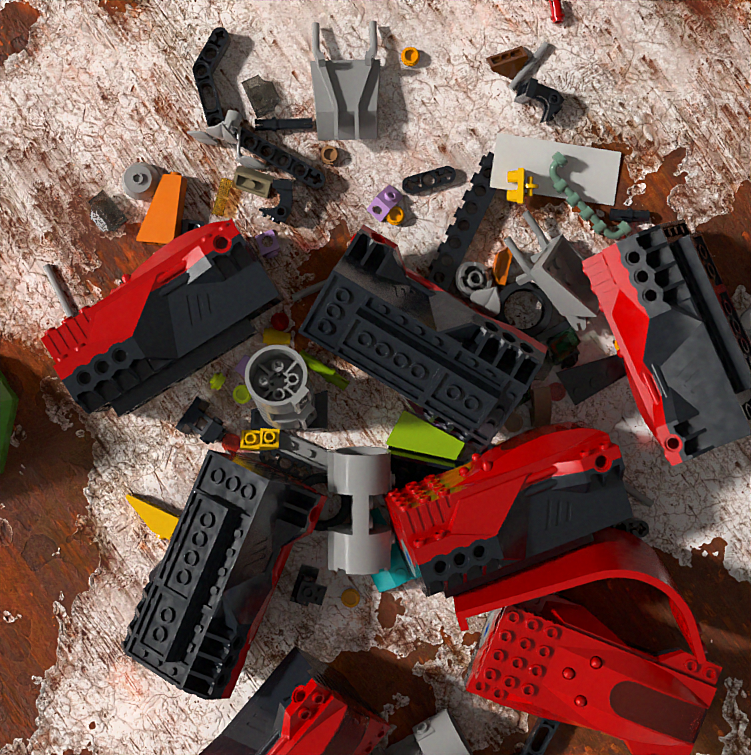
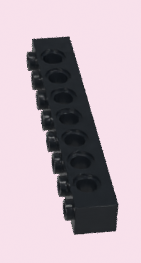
(473, 221)

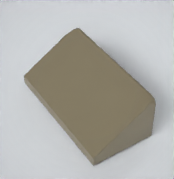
(252, 181)

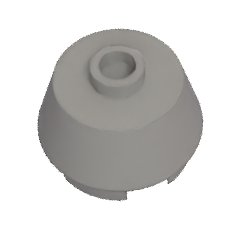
(140, 180)
(471, 277)

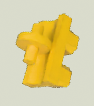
(518, 195)

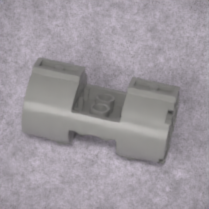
(281, 387)
(361, 544)
(431, 737)

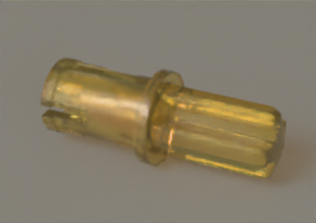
(222, 197)

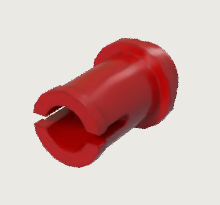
(556, 11)

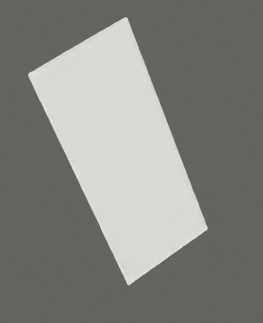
(588, 172)

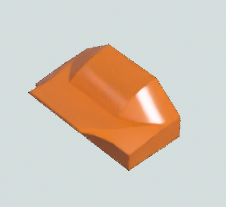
(501, 266)

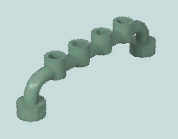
(575, 200)

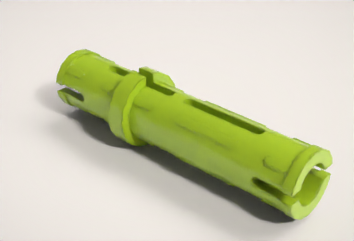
(325, 371)

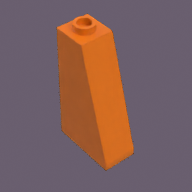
(165, 212)

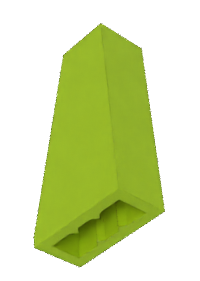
(420, 436)

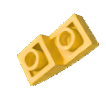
(260, 440)

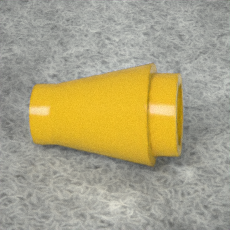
(274, 337)

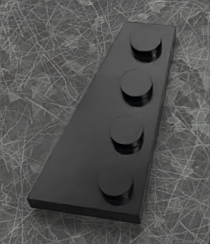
(591, 377)
(320, 422)

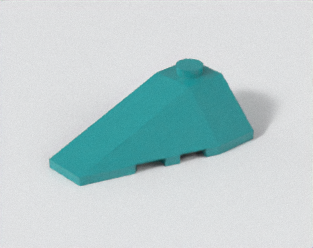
(398, 572)

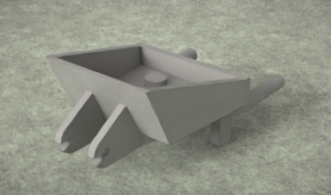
(346, 92)
(558, 275)

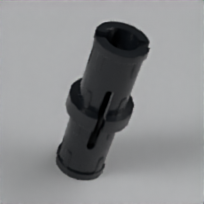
(629, 215)

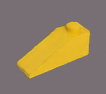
(156, 518)

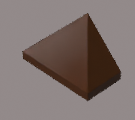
(508, 62)

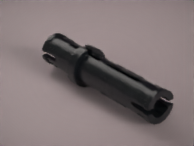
(284, 124)

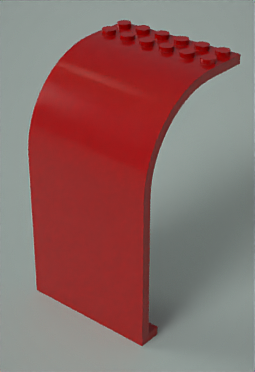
(610, 555)

